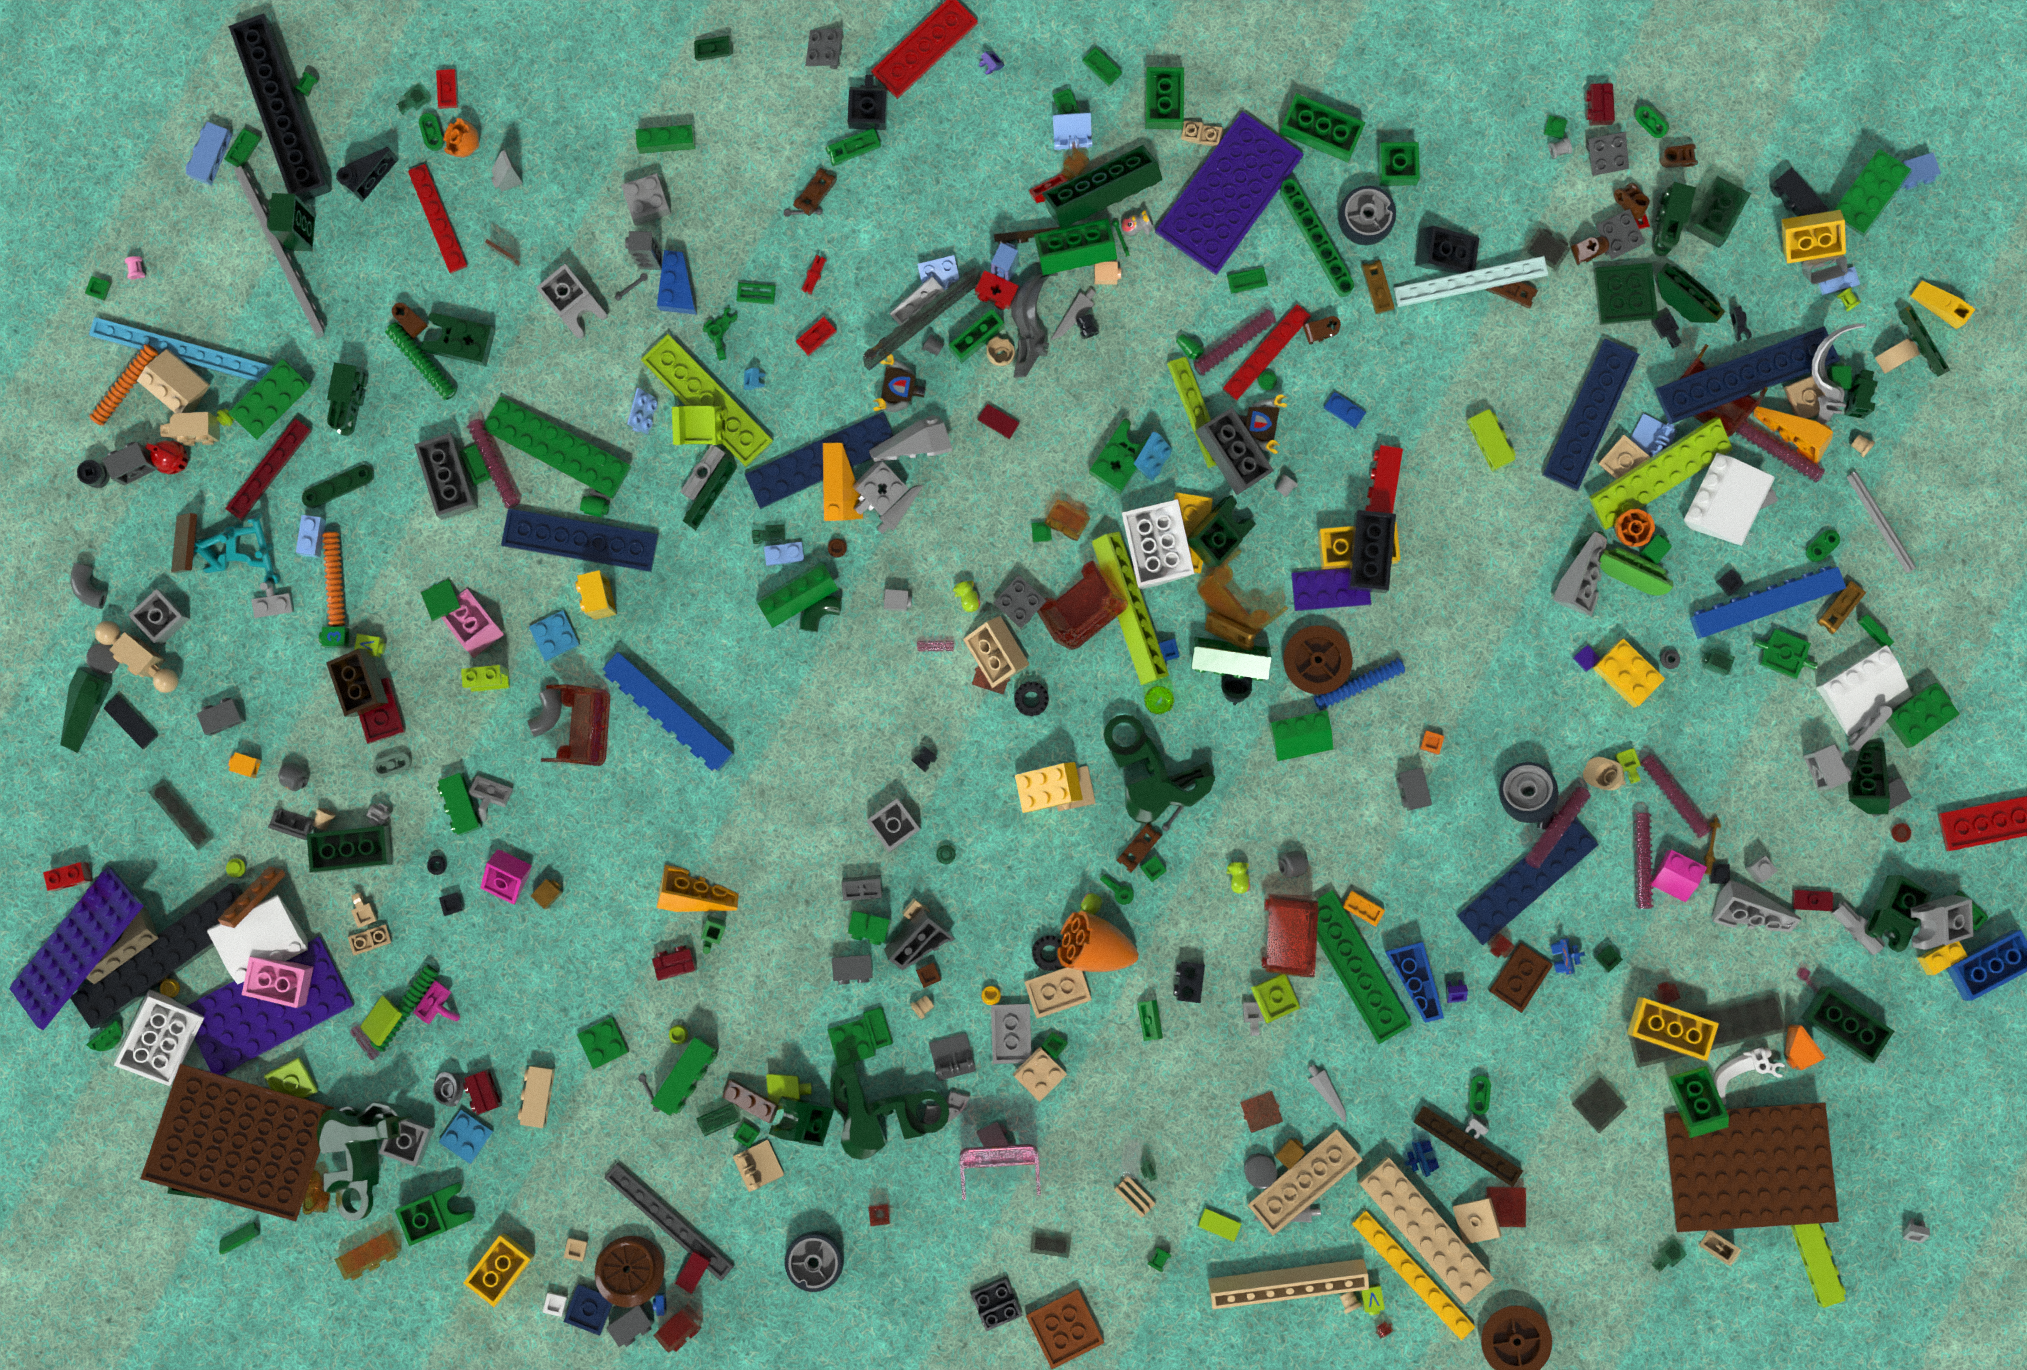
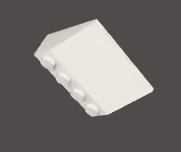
(1728, 499)
(1158, 544)
(1863, 687)
(264, 933)
(158, 1038)

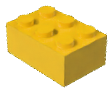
(1813, 236)
(596, 595)
(1628, 673)
(1049, 787)
(498, 1269)

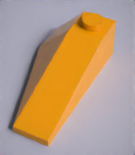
(1806, 434)
(838, 485)
(685, 894)

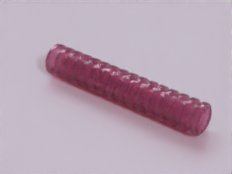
(1234, 342)
(1780, 451)
(493, 462)
(1676, 797)
(1557, 827)
(1643, 860)

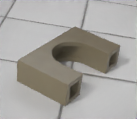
(134, 939)

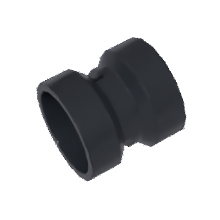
(1087, 326)
(924, 759)

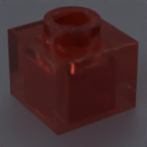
(1500, 946)
(1666, 993)
(874, 1219)

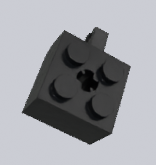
(866, 96)

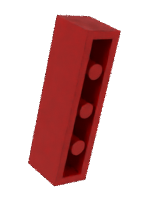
(1385, 479)

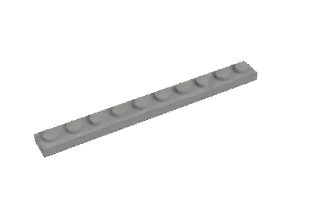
(283, 259)

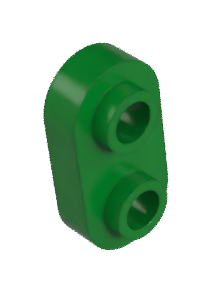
(1651, 123)
(432, 132)
(1823, 545)
(1481, 1095)

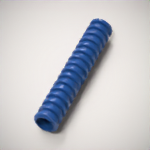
(1360, 683)

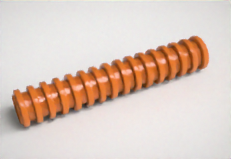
(123, 385)
(333, 579)

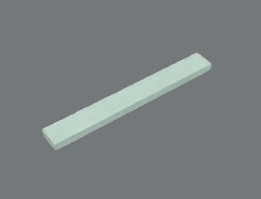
(1471, 281)

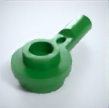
(1123, 894)

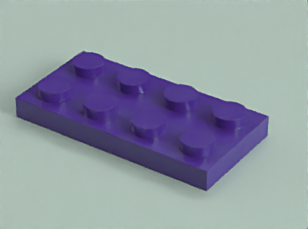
(1325, 590)

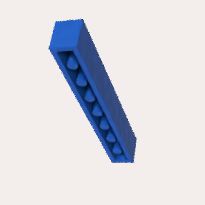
(1768, 602)
(667, 711)

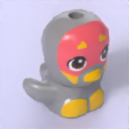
(1135, 223)

